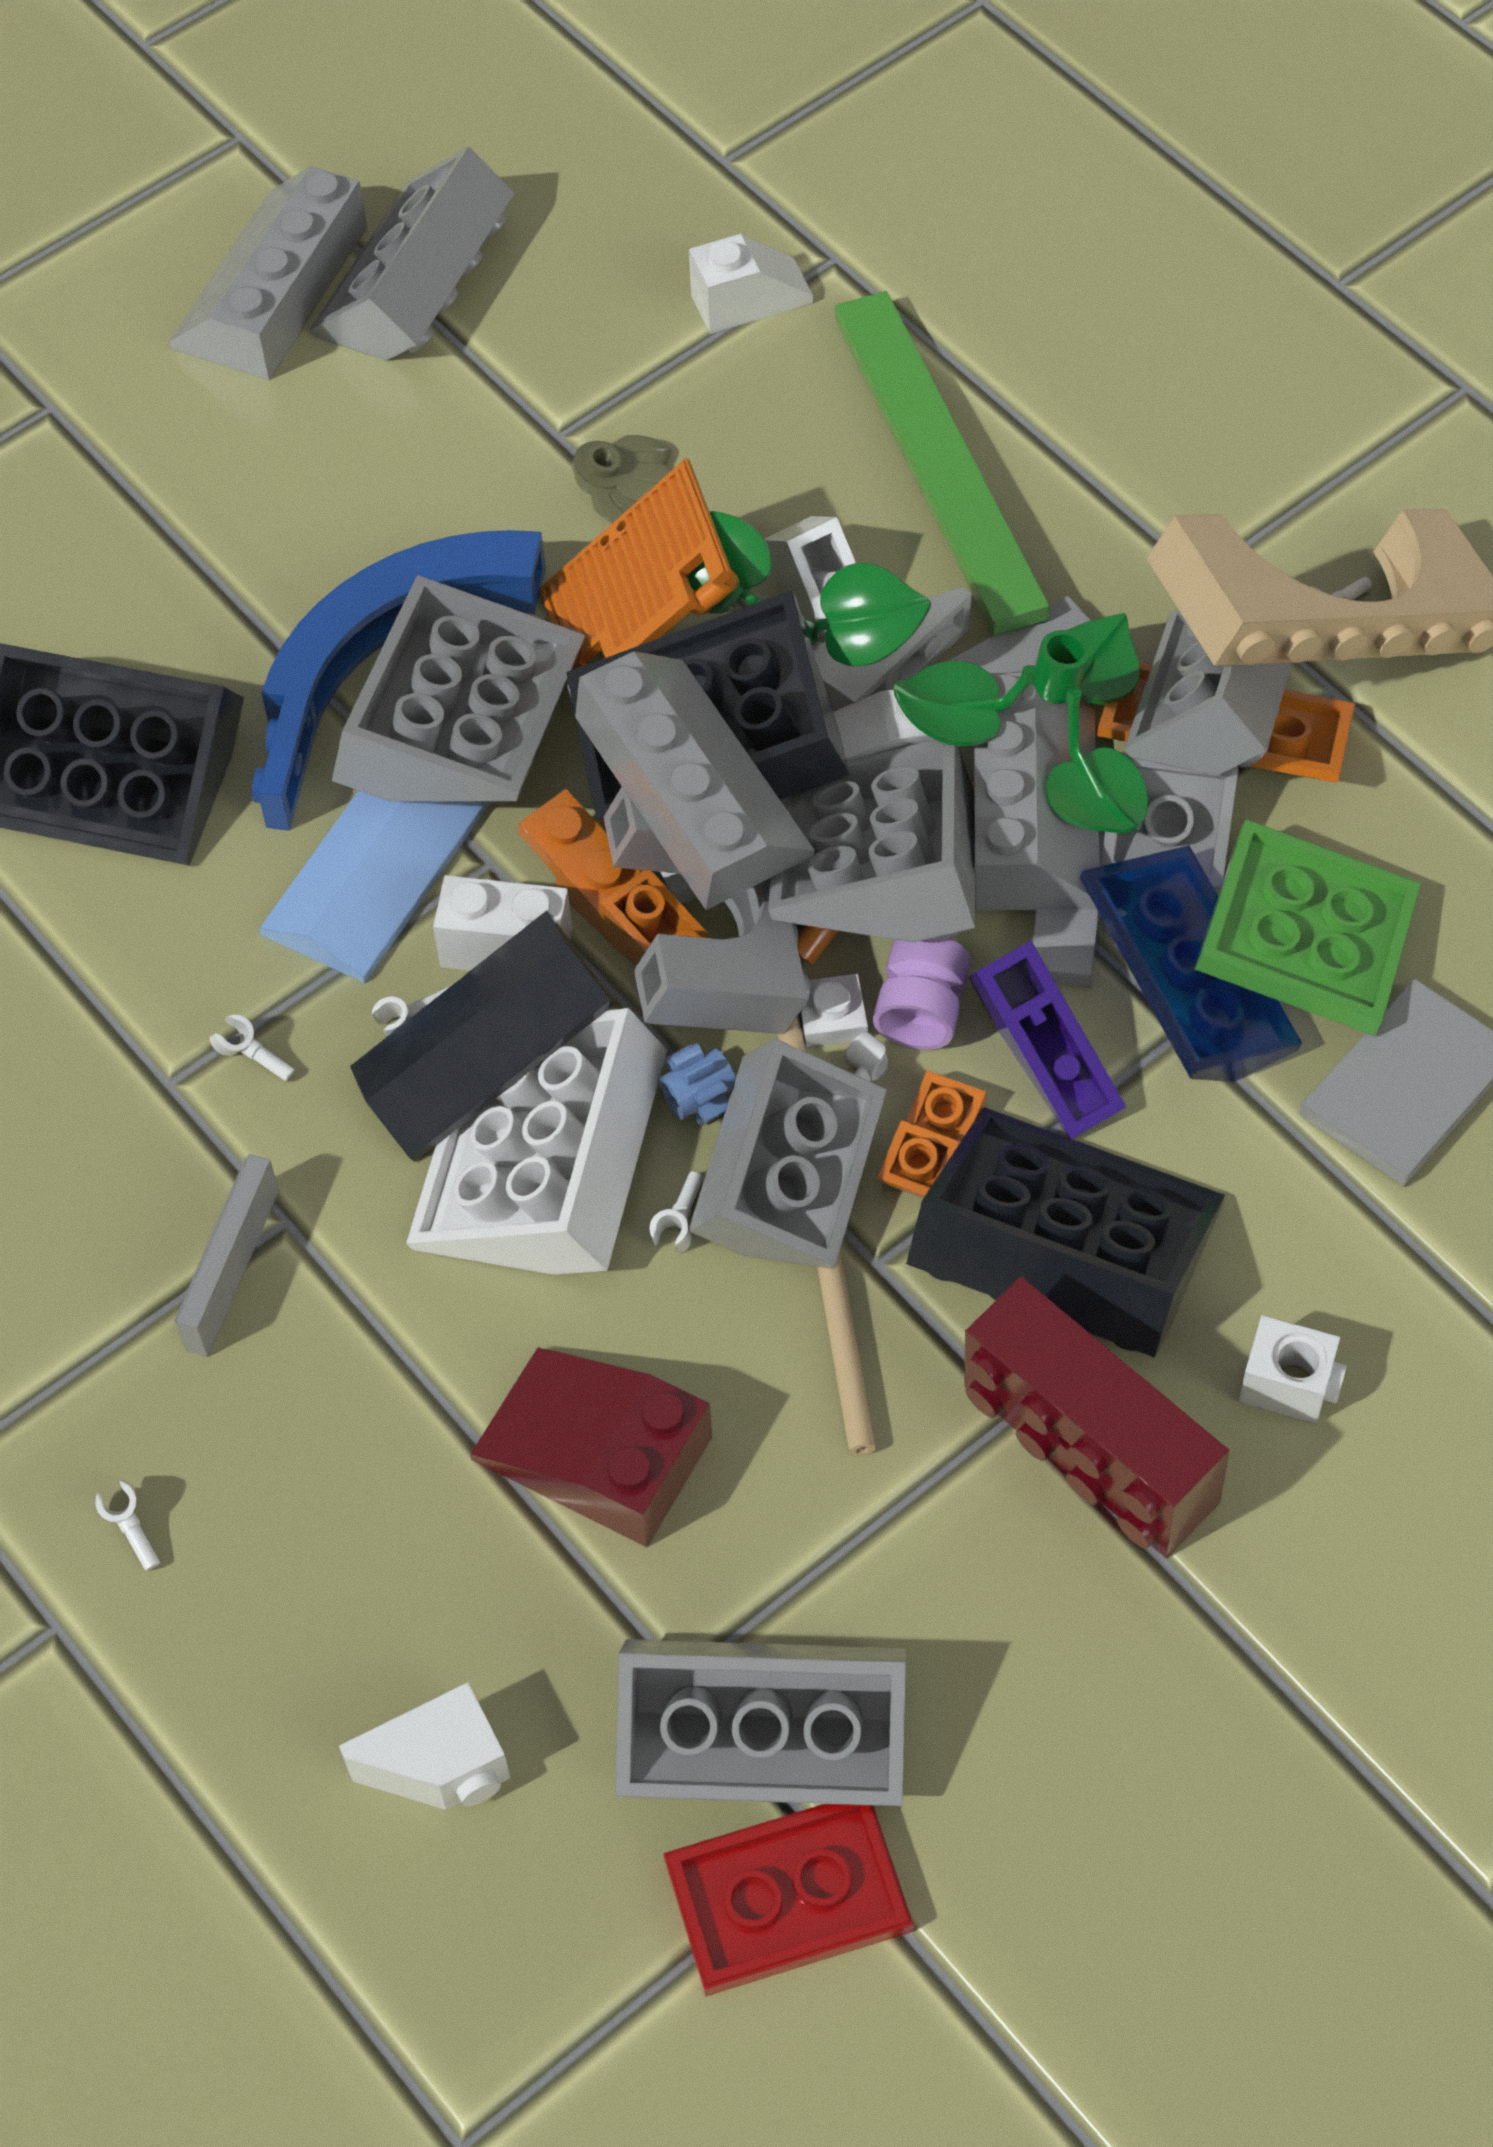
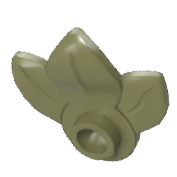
(629, 472)

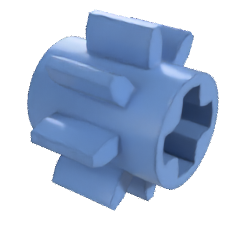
(697, 1083)

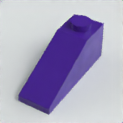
(1047, 1039)

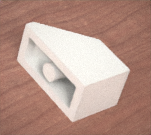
(743, 282)
(807, 558)
(432, 1753)

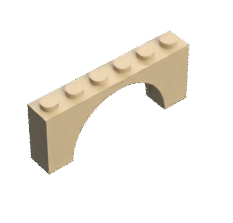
(1259, 615)

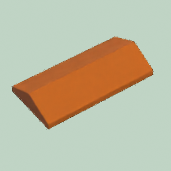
(1304, 742)

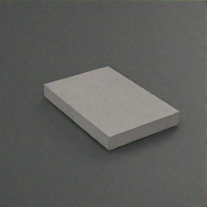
(1407, 1084)

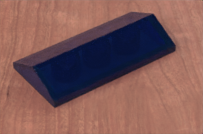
(1159, 921)

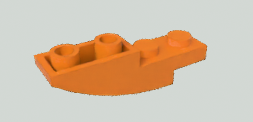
(618, 902)

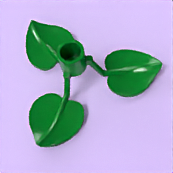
(863, 604)
(1089, 661)

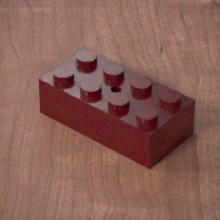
(1093, 1418)

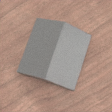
(1181, 812)

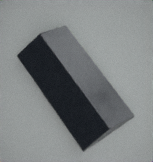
(480, 1036)

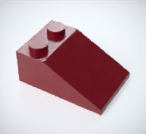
(597, 1440)

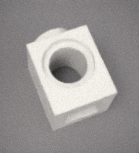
(1286, 1344)

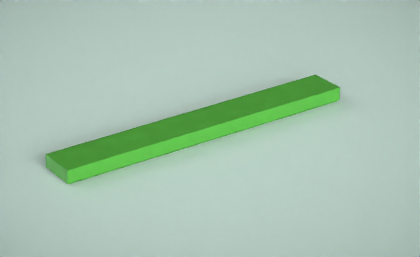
(942, 464)

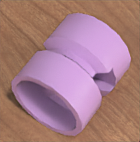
(922, 993)

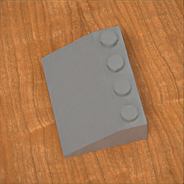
(455, 700)
(887, 848)

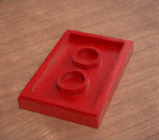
(787, 1894)

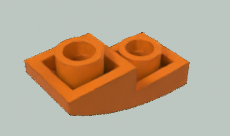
(931, 1133)

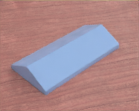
(369, 879)

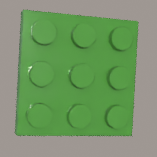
(1309, 927)

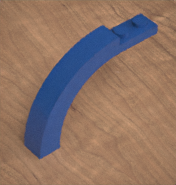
(356, 623)

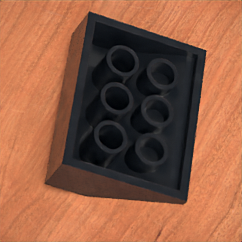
(763, 684)
(111, 753)
(1070, 1219)

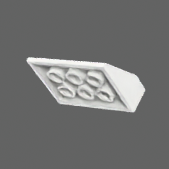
(549, 1160)

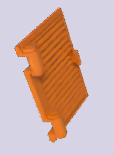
(634, 574)

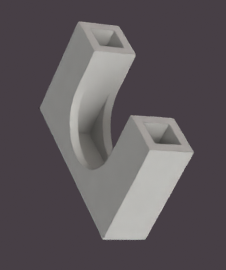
(710, 982)

